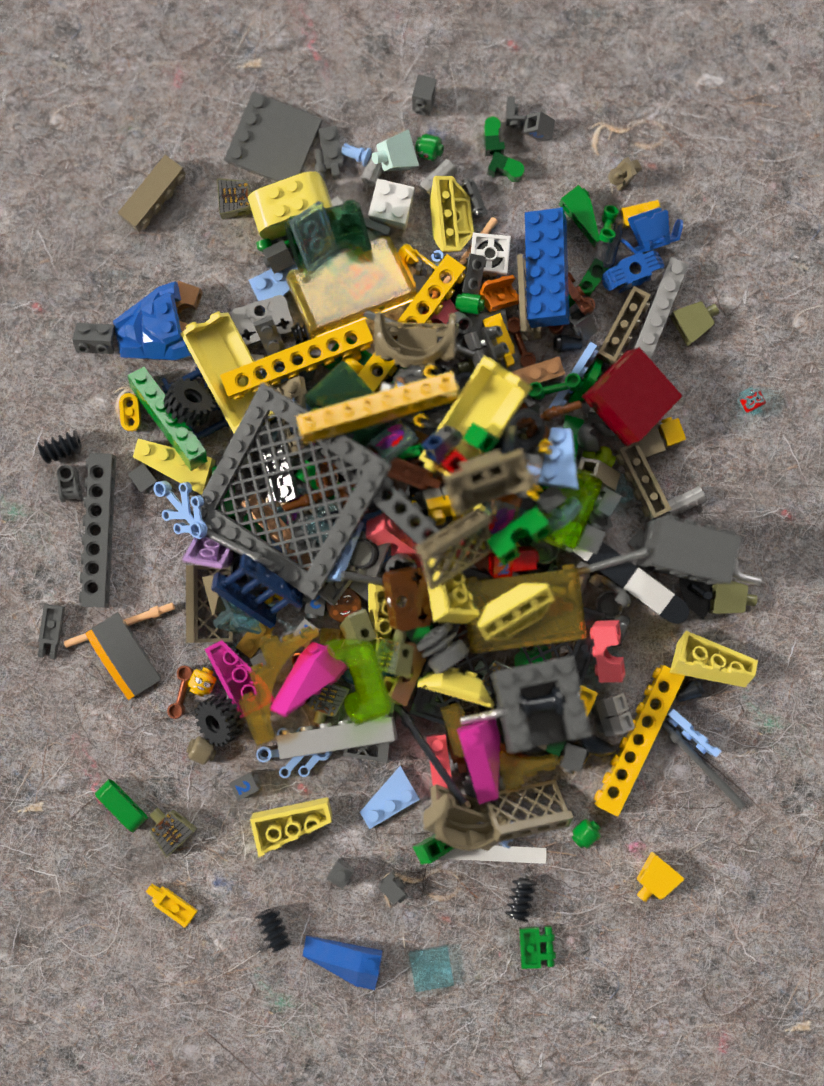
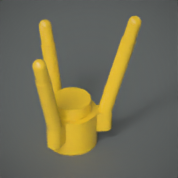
(410, 256)

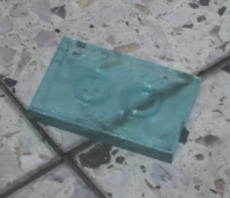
(314, 236)

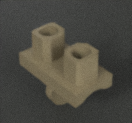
(624, 172)

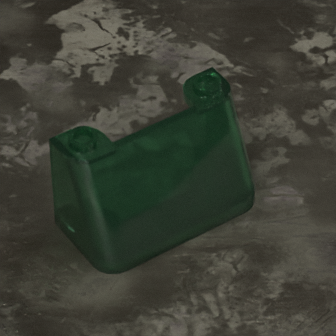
(347, 226)
(339, 387)

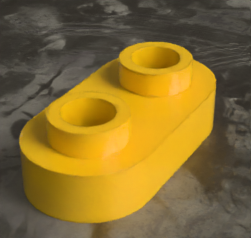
(128, 413)

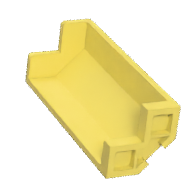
(216, 350)
(487, 400)

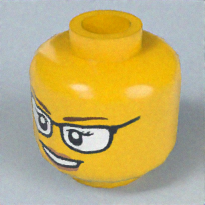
(202, 681)

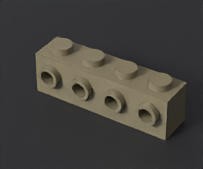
(152, 193)
(624, 323)
(643, 480)

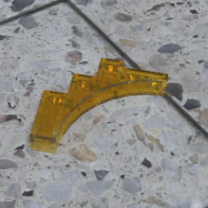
(257, 706)
(511, 766)

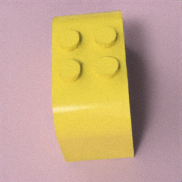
(286, 198)

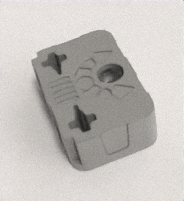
(245, 316)

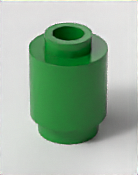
(470, 303)

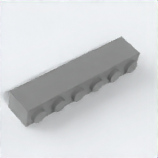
(660, 306)
(335, 737)

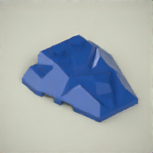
(152, 327)

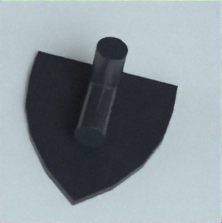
(506, 442)
(696, 596)
(596, 747)

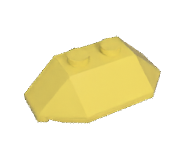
(450, 214)
(515, 611)
(457, 684)

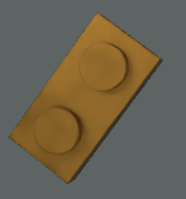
(249, 643)

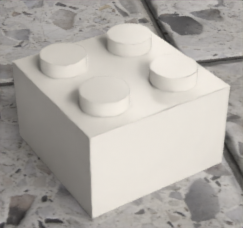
(391, 204)

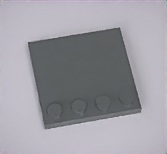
(273, 138)

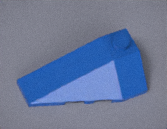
(348, 961)

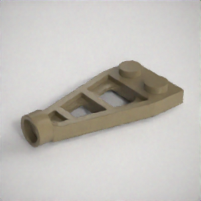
(295, 390)

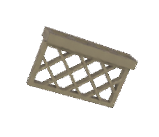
(527, 332)
(452, 537)
(192, 606)
(534, 824)

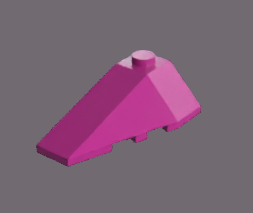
(231, 672)
(309, 674)
(482, 753)

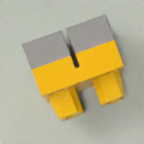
(439, 505)

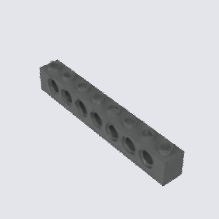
(390, 507)
(104, 539)

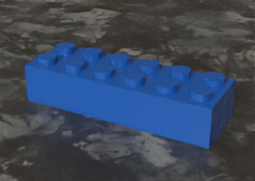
(546, 268)

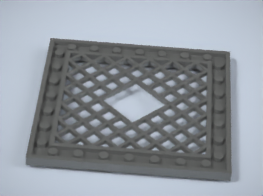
(374, 468)

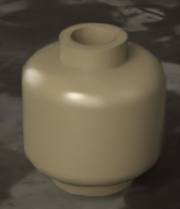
(200, 750)

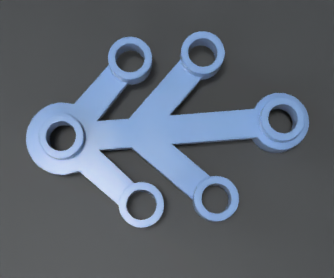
(197, 526)
(294, 761)

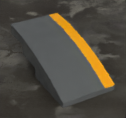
(123, 655)

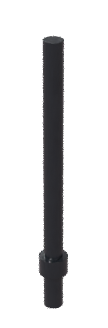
(408, 722)

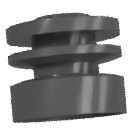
(443, 649)

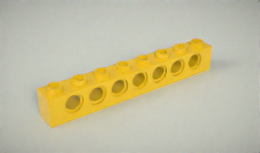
(447, 267)
(358, 329)
(377, 408)
(632, 768)

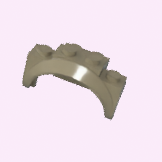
(416, 341)
(487, 479)
(457, 823)

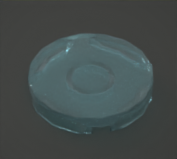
(563, 515)

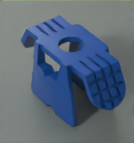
(651, 228)
(621, 273)

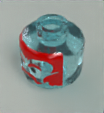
(751, 401)

